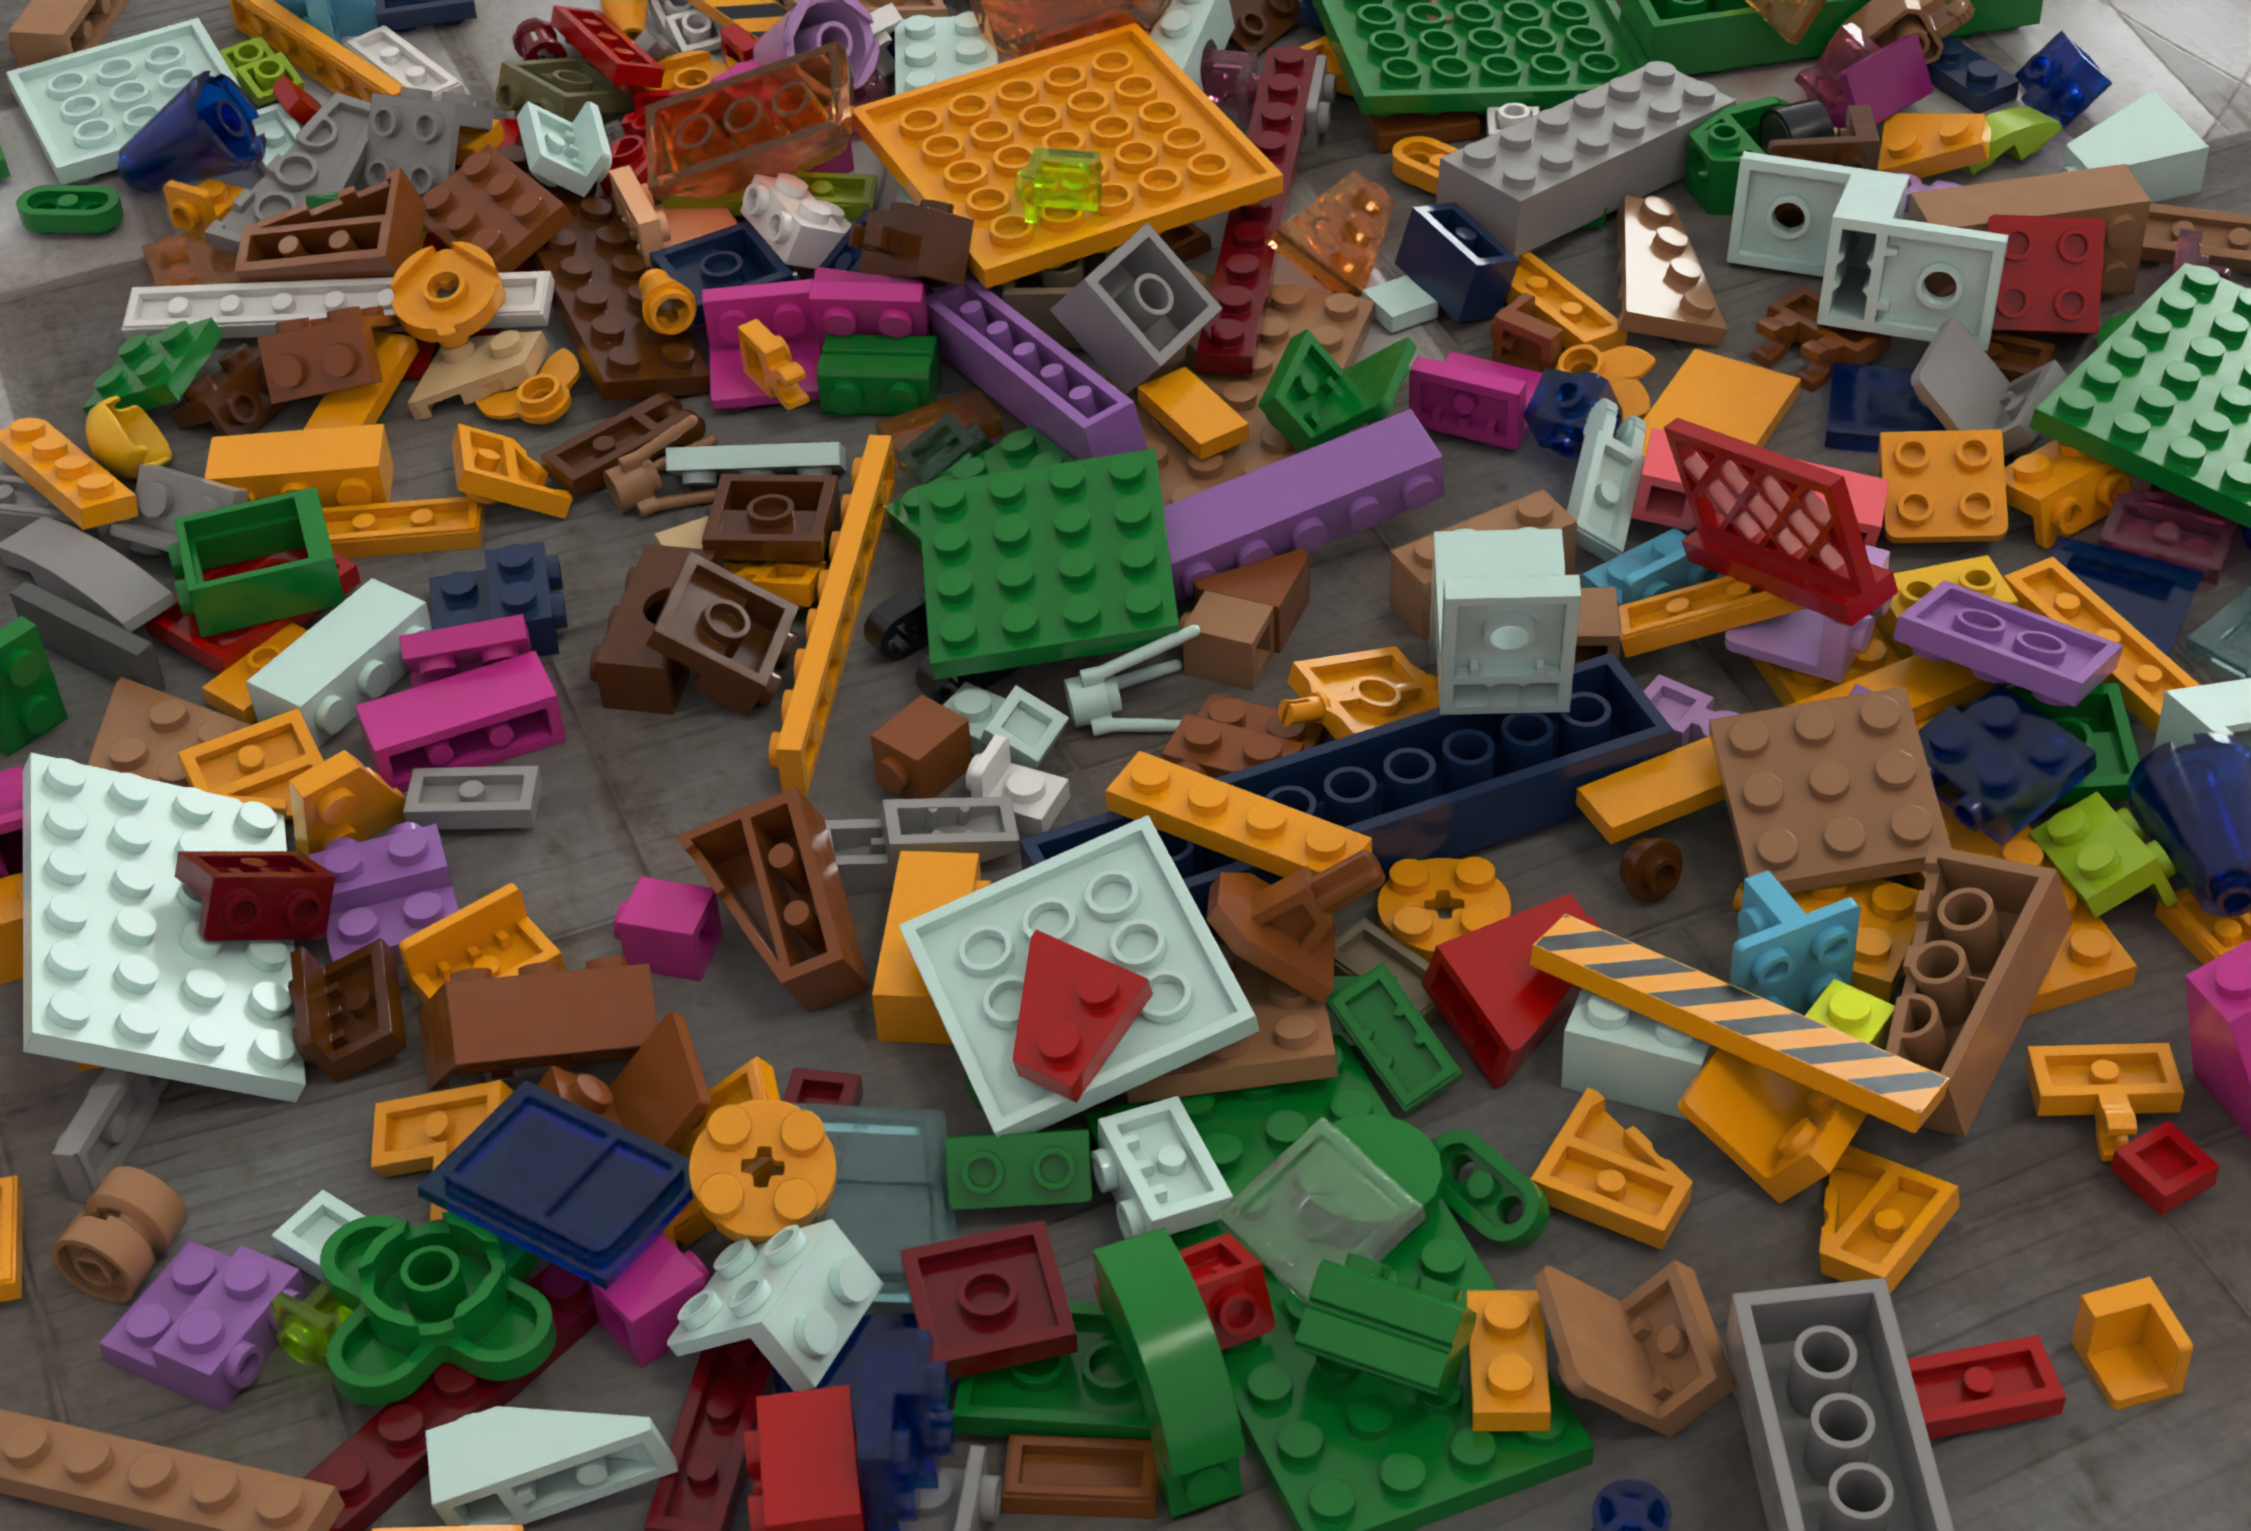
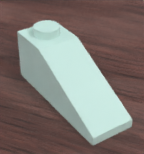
(538, 1462)

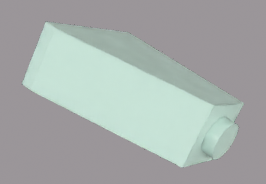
(2153, 144)

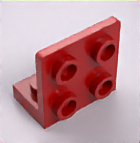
(2050, 274)

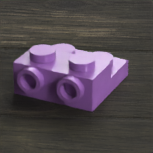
(386, 887)
(204, 1323)

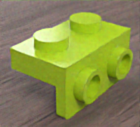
(2104, 855)

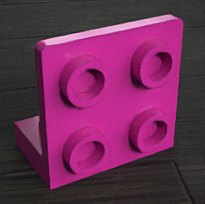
(783, 311)
(1472, 398)

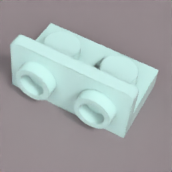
(1157, 1170)

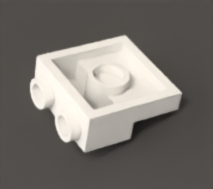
(793, 220)

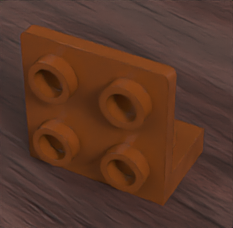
(654, 1095)

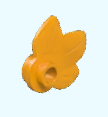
(1620, 366)
(539, 398)

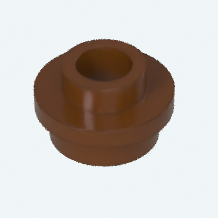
(1651, 868)

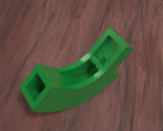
(1177, 1369)

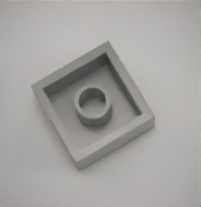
(1136, 309)

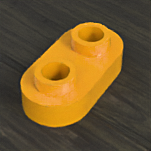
(1418, 161)

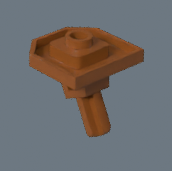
(1290, 923)

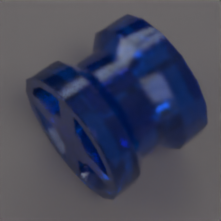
(1631, 1507)

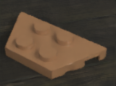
(149, 728)

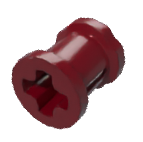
(546, 46)

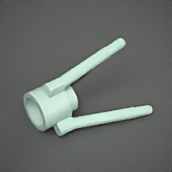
(1096, 691)

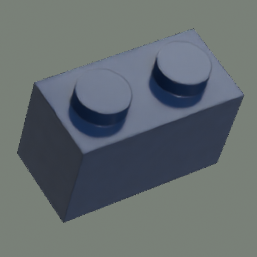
(1456, 262)

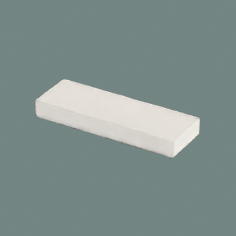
(403, 62)

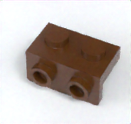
(232, 398)
(347, 1010)

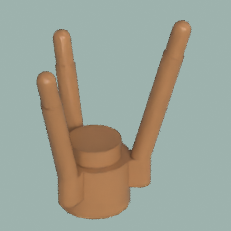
(637, 477)

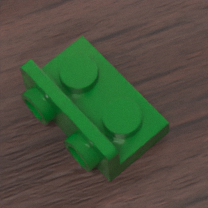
(1019, 1168)

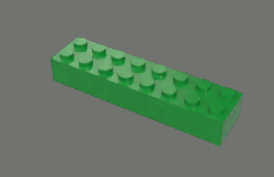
(1731, 34)

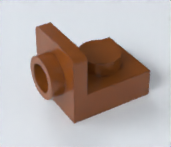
(1523, 339)

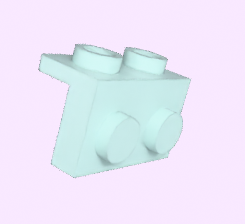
(564, 151)

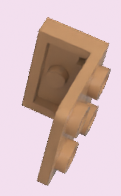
(1642, 1355)

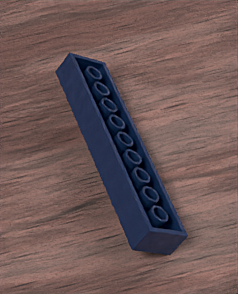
(1432, 779)

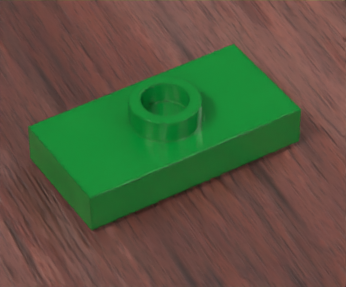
(1394, 1039)

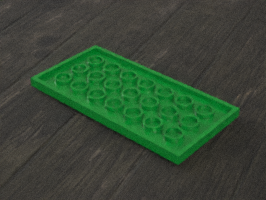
(1330, 1437)

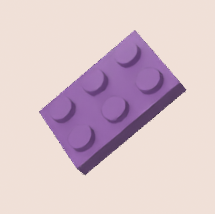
(2007, 644)

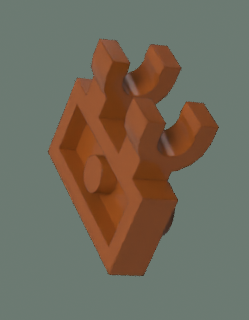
(1795, 321)

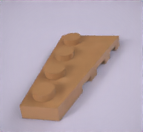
(1661, 277)

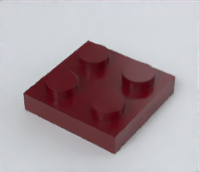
(990, 1299)

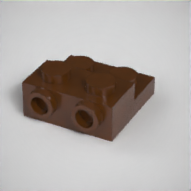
(773, 517)
(725, 633)

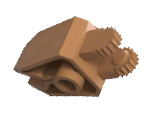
(1929, 19)

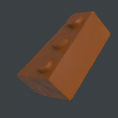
(348, 238)
(786, 893)
(536, 1019)

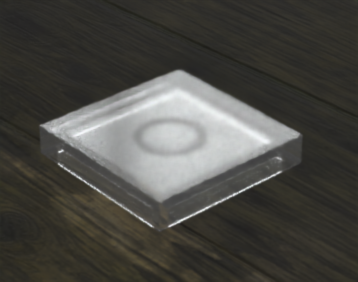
(1317, 1206)

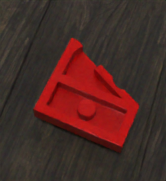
(1072, 1014)

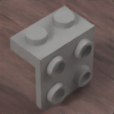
(418, 135)
(1972, 392)

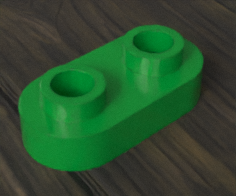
(70, 209)
(1490, 1190)

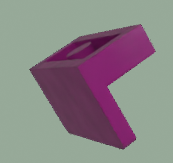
(1885, 81)

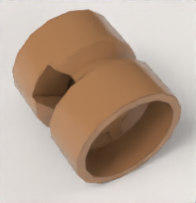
(119, 1234)

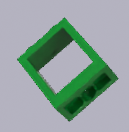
(248, 533)

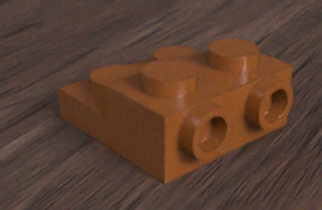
(1235, 736)

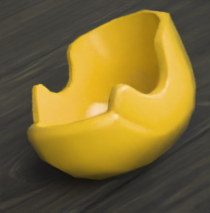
(125, 438)

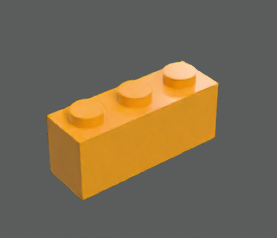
(343, 462)
(899, 993)

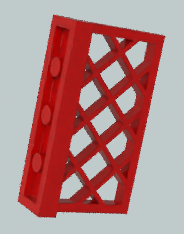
(1762, 548)

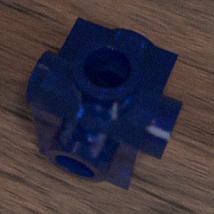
(2062, 80)
(1562, 406)

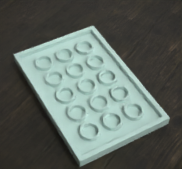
(117, 943)

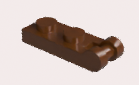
(583, 459)

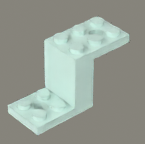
(1864, 248)
(1503, 621)

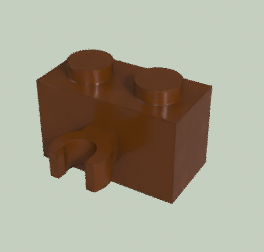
(915, 243)

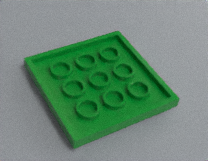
(1046, 564)

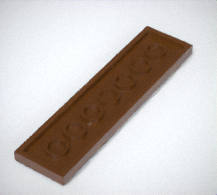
(601, 302)

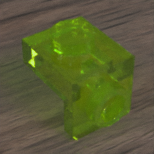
(1059, 181)
(309, 1324)

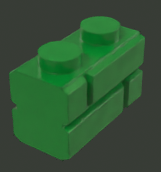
(878, 374)
(1386, 1326)

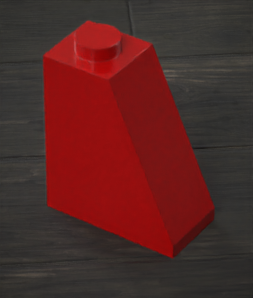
(1493, 994)

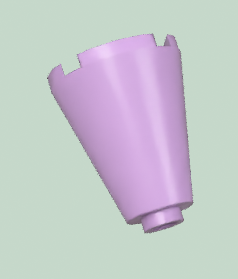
(819, 23)

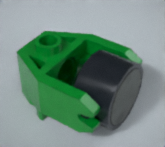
(1719, 142)

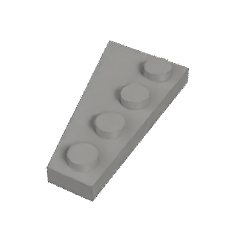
(322, 160)

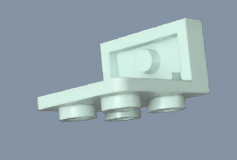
(788, 1295)

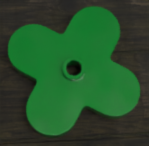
(427, 1302)

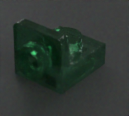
(942, 447)

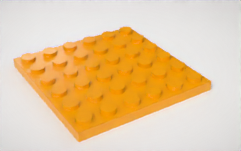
(1116, 93)

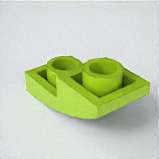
(259, 69)
(2017, 133)

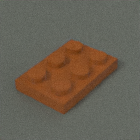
(495, 209)

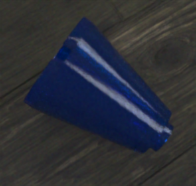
(194, 136)
(2200, 814)

